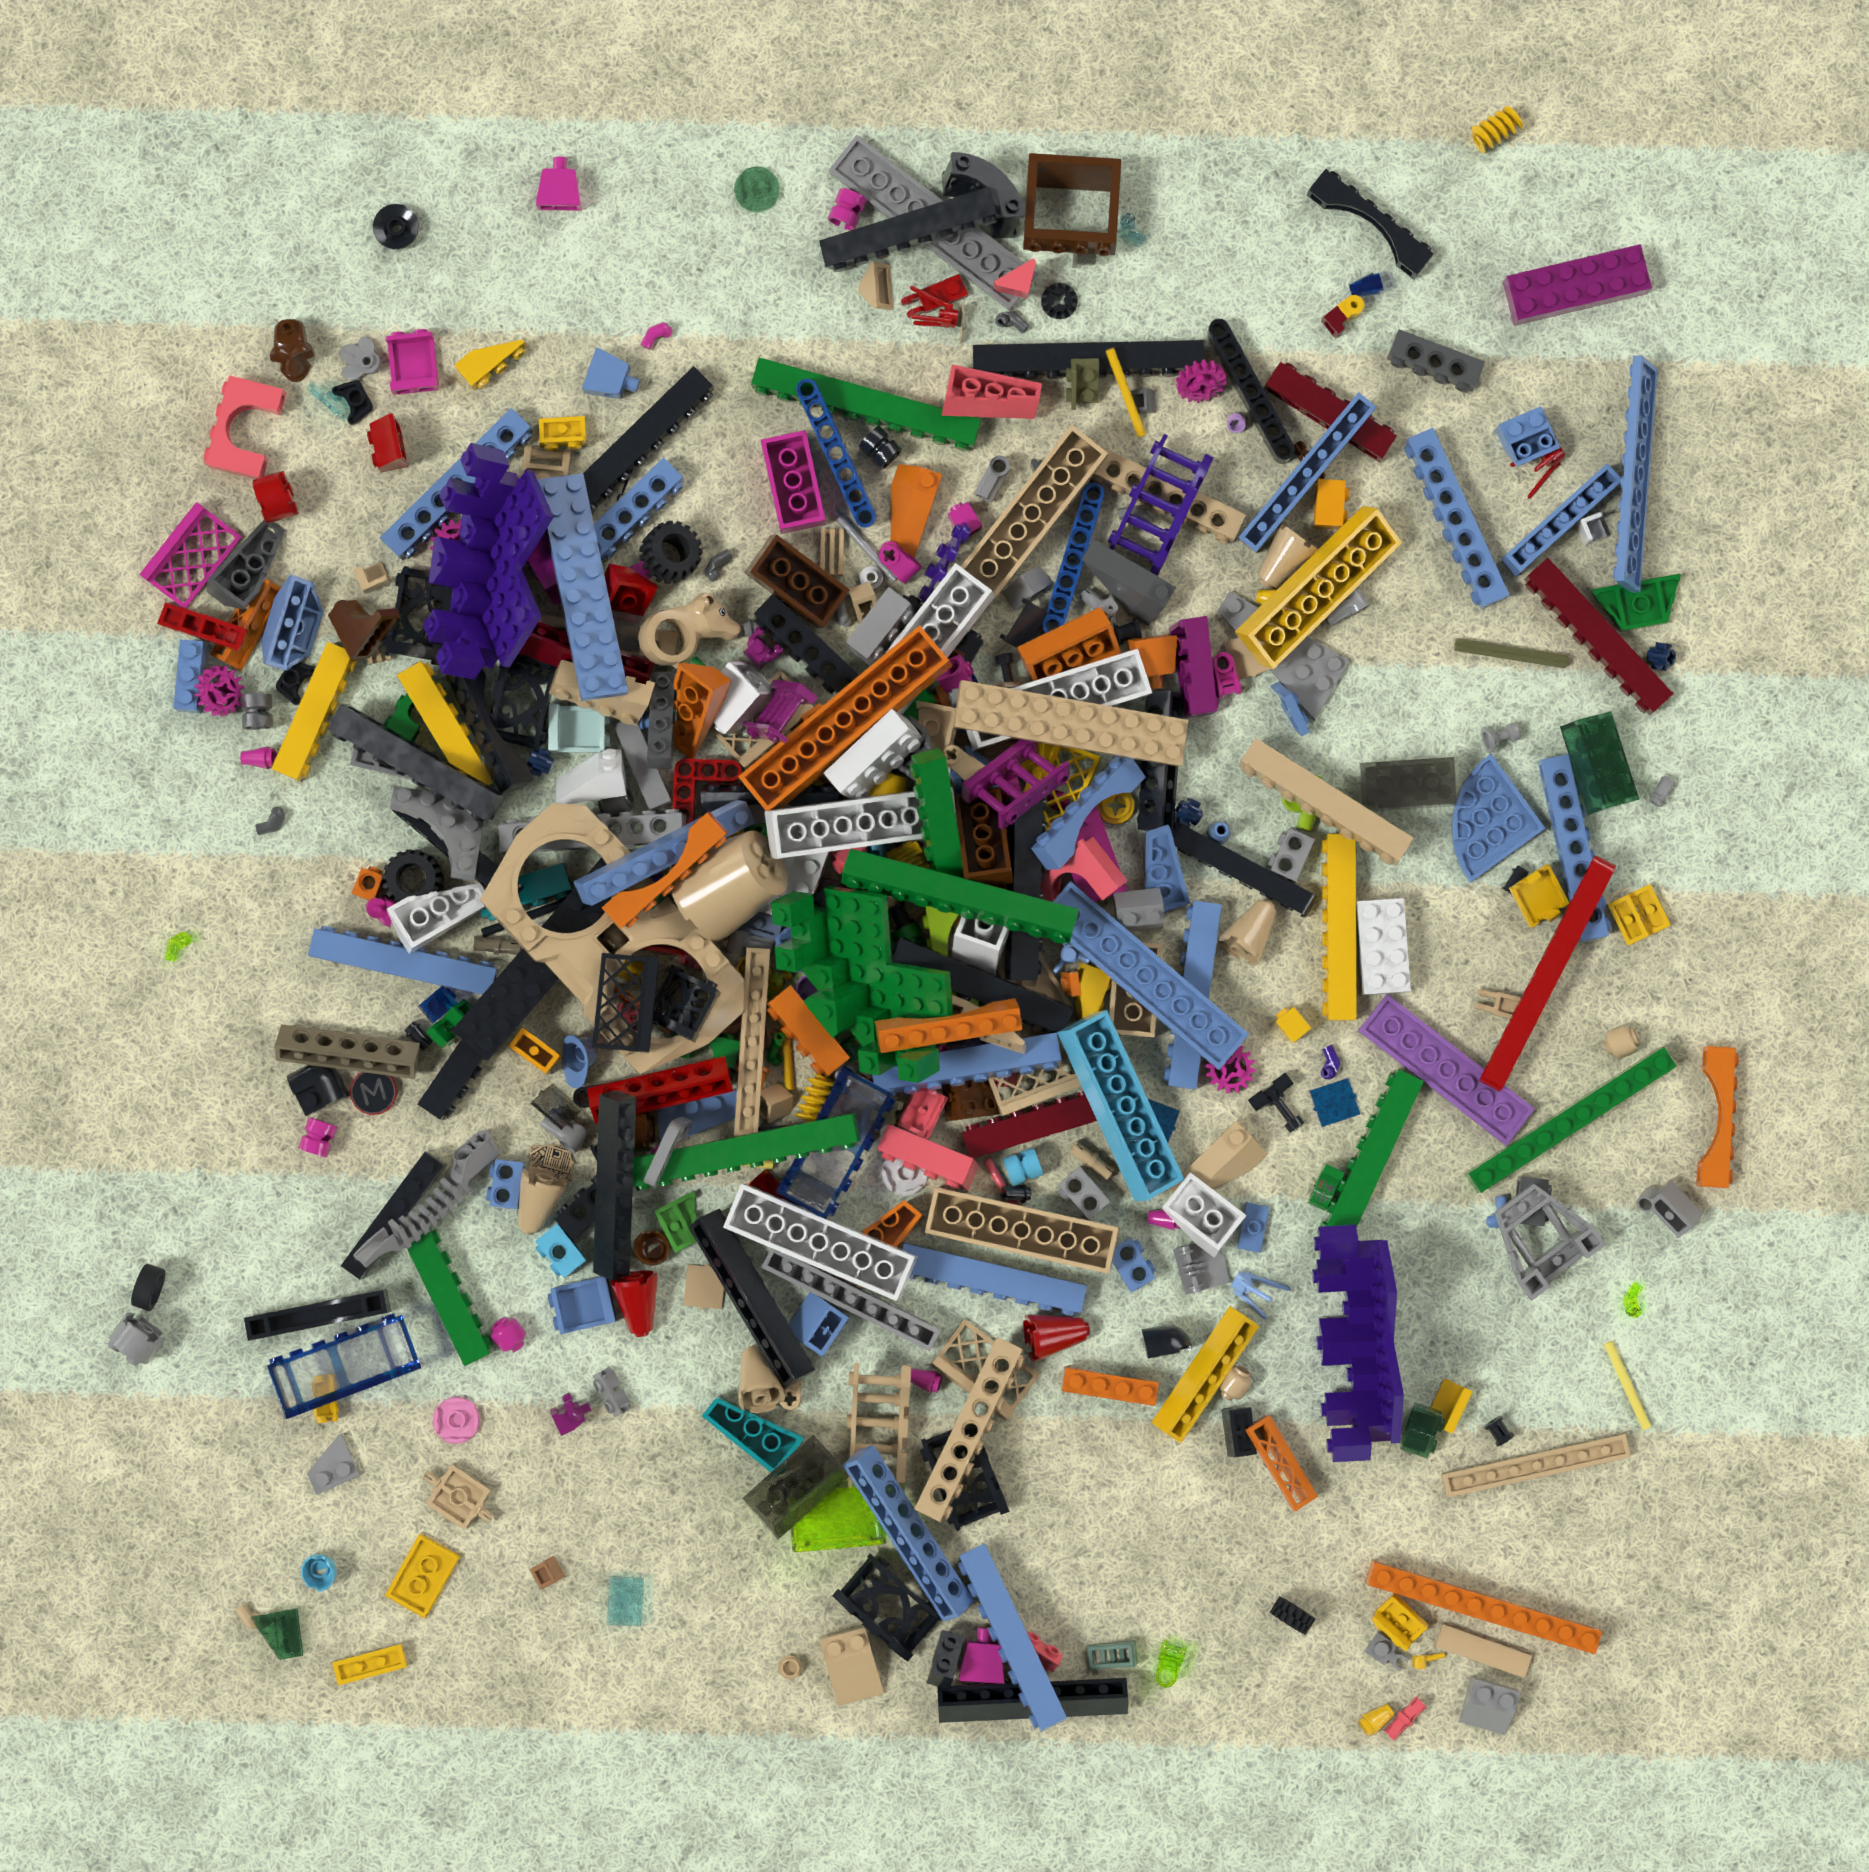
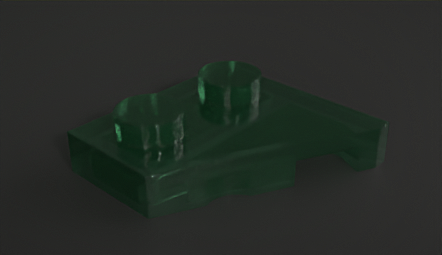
(281, 1632)

